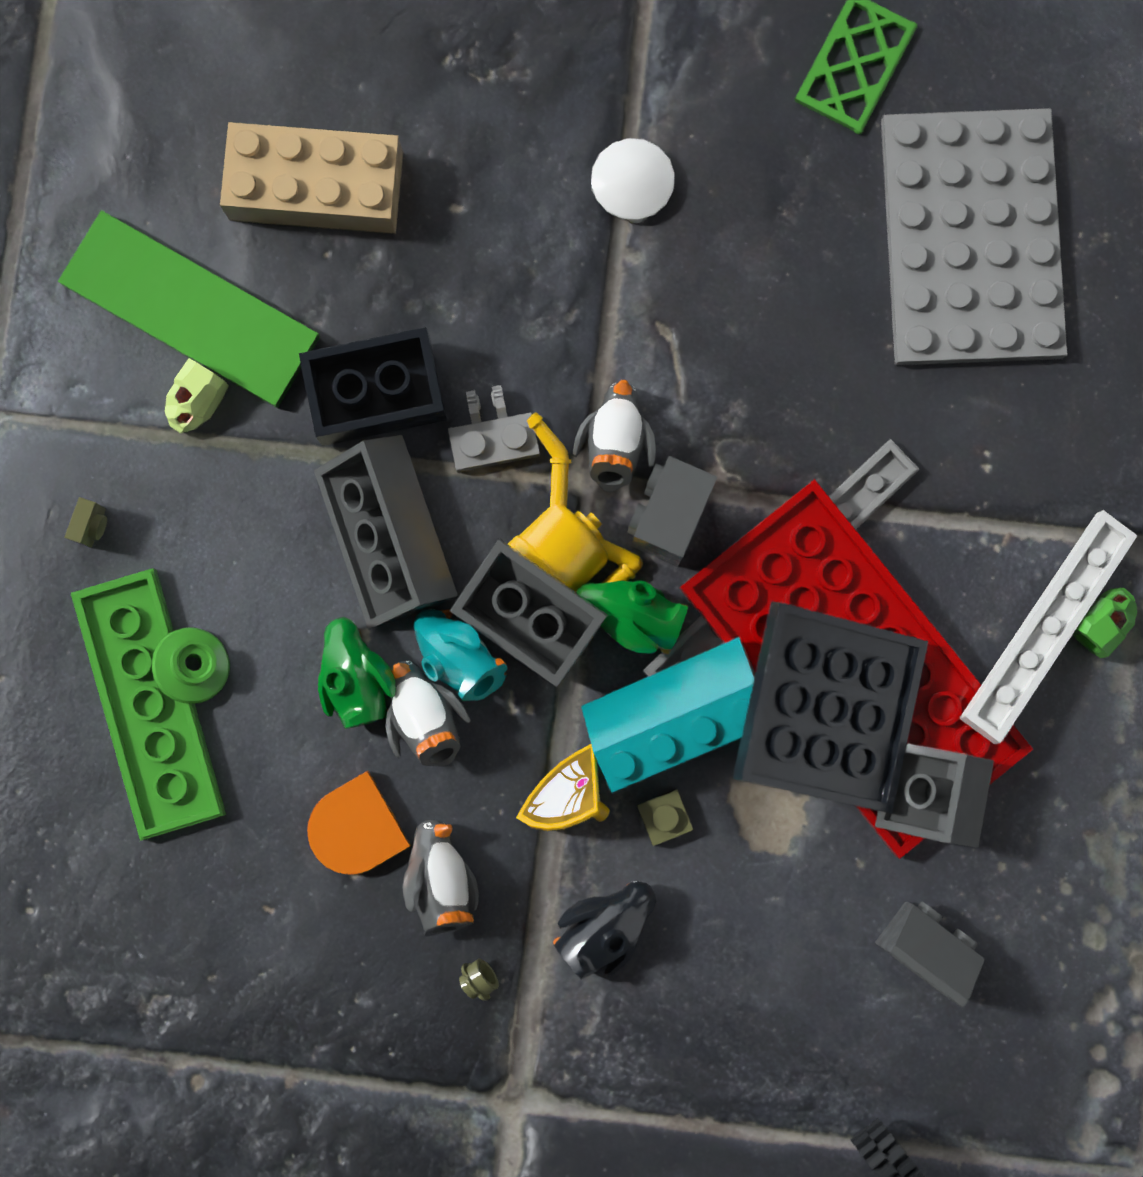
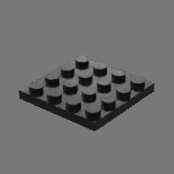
(830, 708)

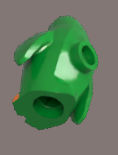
(637, 614)
(353, 677)

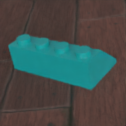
(671, 715)

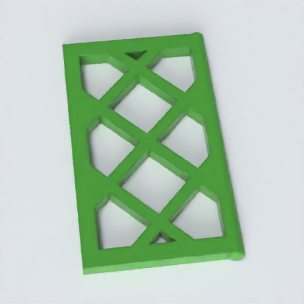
(870, 93)

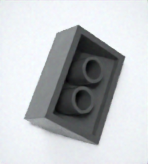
(528, 613)

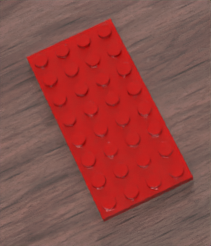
(820, 563)

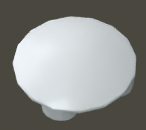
(632, 179)

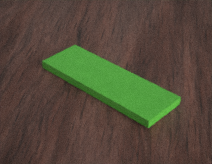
(188, 308)
(152, 735)

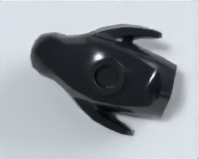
(604, 929)

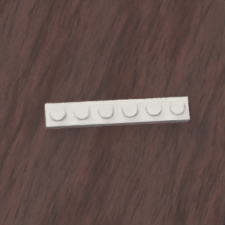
(1048, 627)

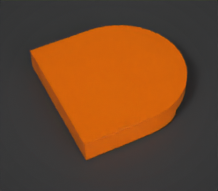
(355, 828)

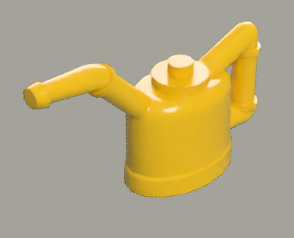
(566, 541)

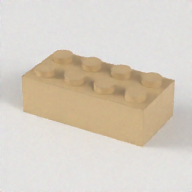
(311, 177)

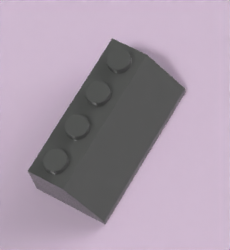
(385, 531)

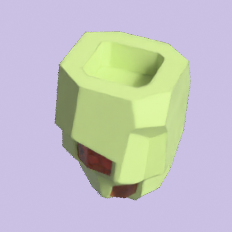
(193, 397)

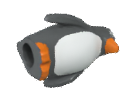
(616, 438)
(423, 717)
(439, 881)

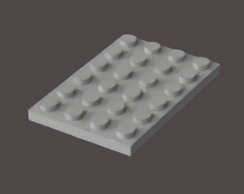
(973, 237)

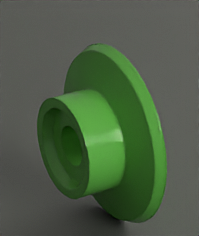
(180, 682)

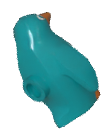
(457, 655)

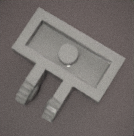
(493, 440)

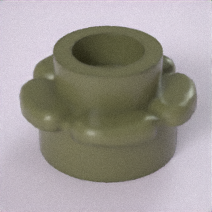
(478, 979)

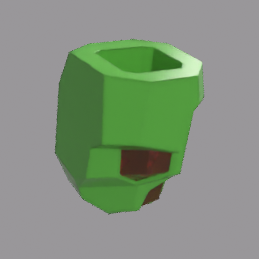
(1107, 622)

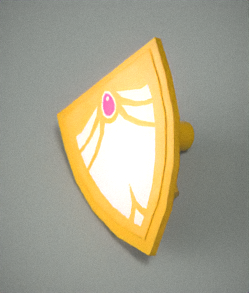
(566, 795)

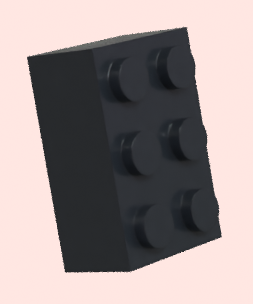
(372, 386)

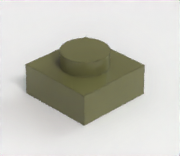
(86, 523)
(664, 817)

